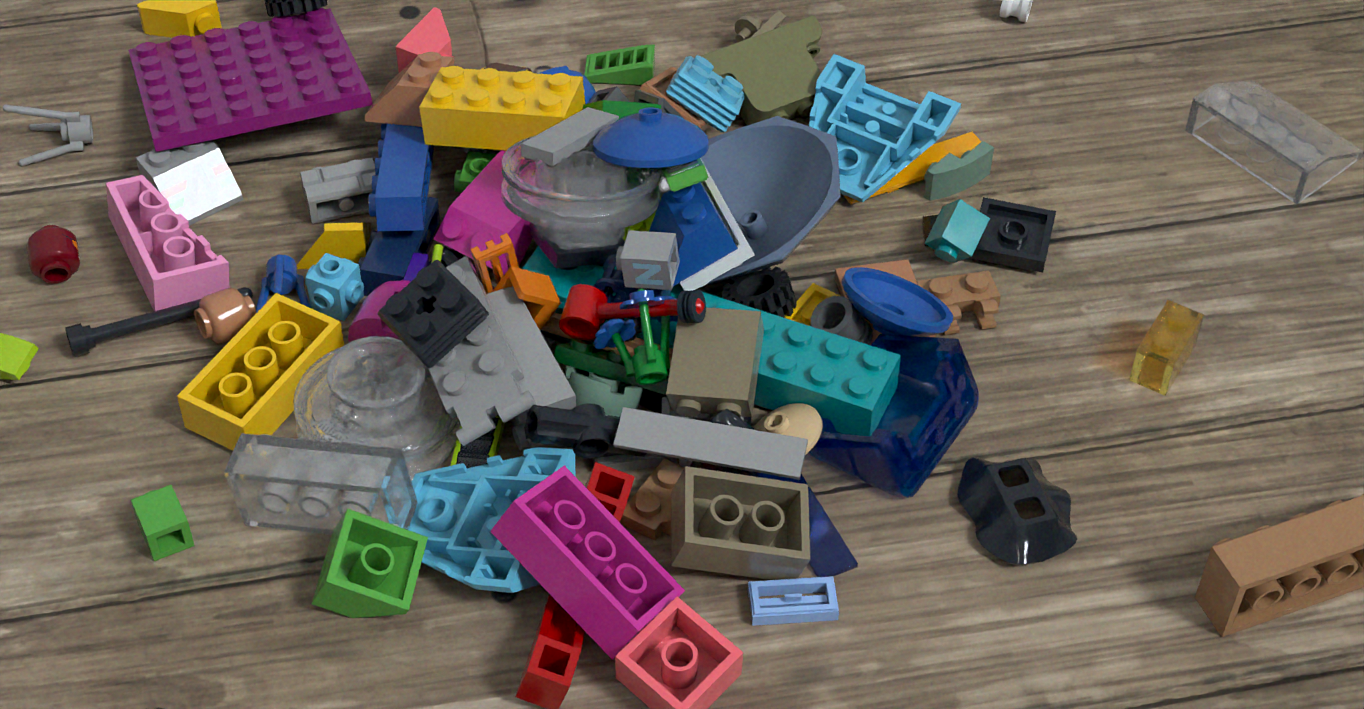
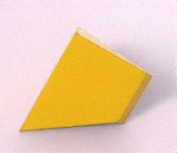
(340, 240)

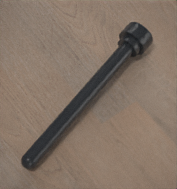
(85, 337)

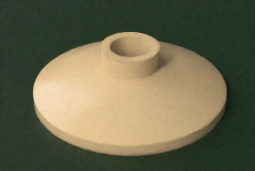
(795, 421)

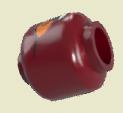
(53, 254)

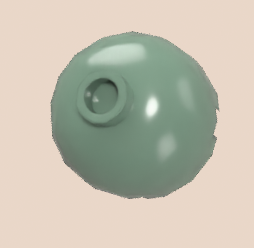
(603, 391)

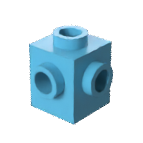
(334, 286)

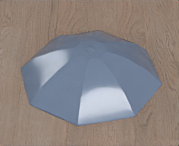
(776, 184)

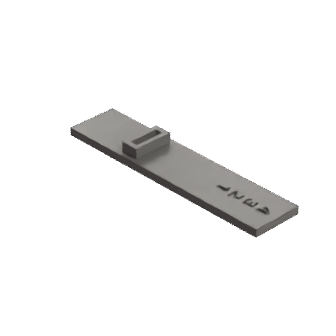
(711, 443)

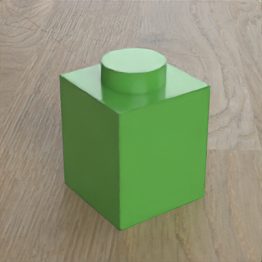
(162, 522)

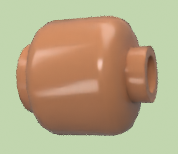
(223, 314)

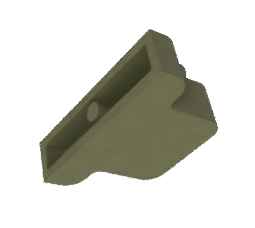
(774, 70)

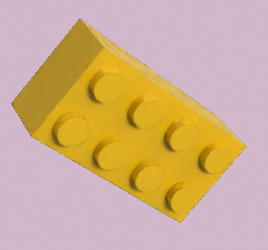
(496, 106)
(257, 372)

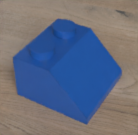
(698, 229)

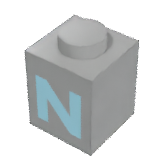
(648, 260)

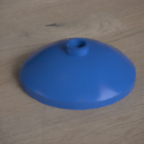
(650, 140)
(895, 303)

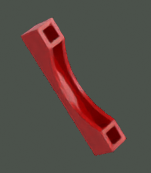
(558, 635)

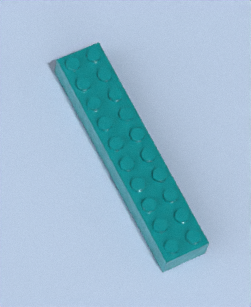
(797, 361)

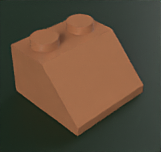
(405, 92)

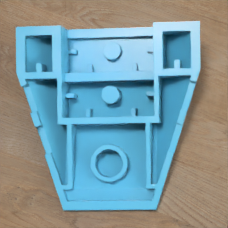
(874, 127)
(464, 504)

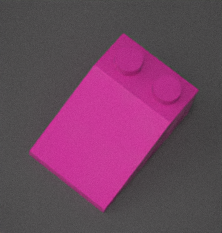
(482, 216)

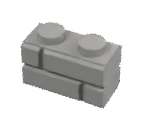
(338, 190)

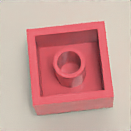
(678, 661)

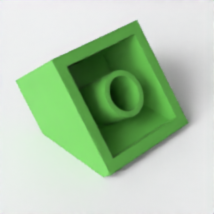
(369, 568)

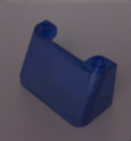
(920, 423)

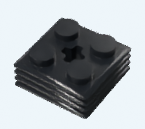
(433, 313)

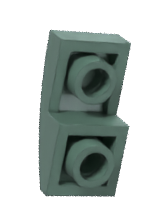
(958, 174)

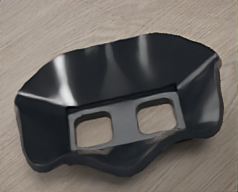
(997, 520)

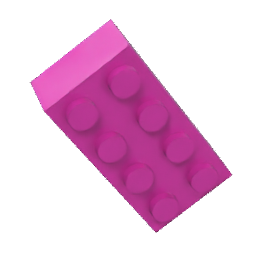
(586, 560)

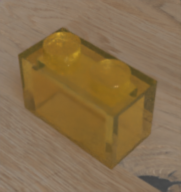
(1166, 347)

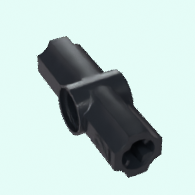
(582, 428)

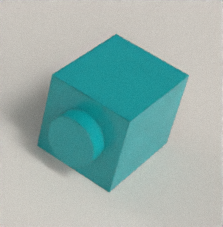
(957, 231)

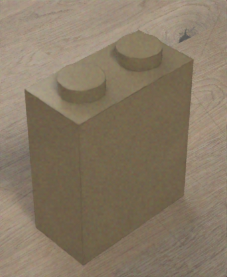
(716, 363)

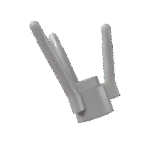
(73, 128)

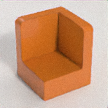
(535, 291)

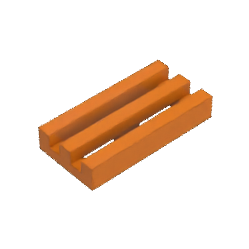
(492, 253)

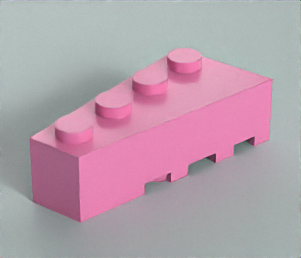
(162, 248)

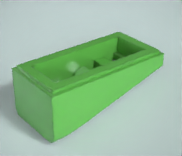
(622, 66)

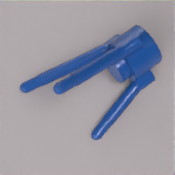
(281, 279)

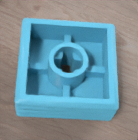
(706, 93)

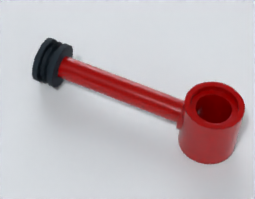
(588, 308)

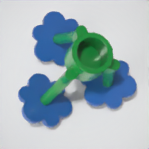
(648, 362)

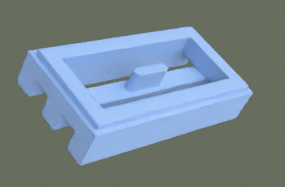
(794, 606)

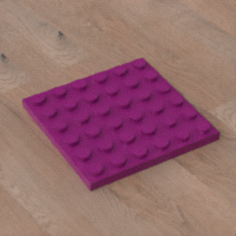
(246, 78)

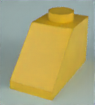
(178, 17)

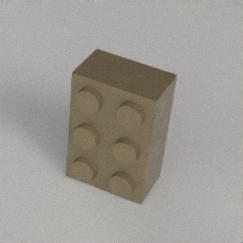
(739, 524)

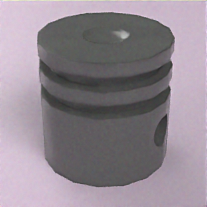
(841, 318)

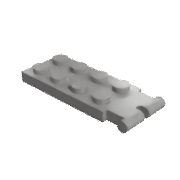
(481, 371)

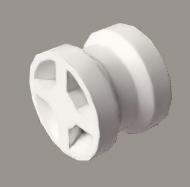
(1016, 8)

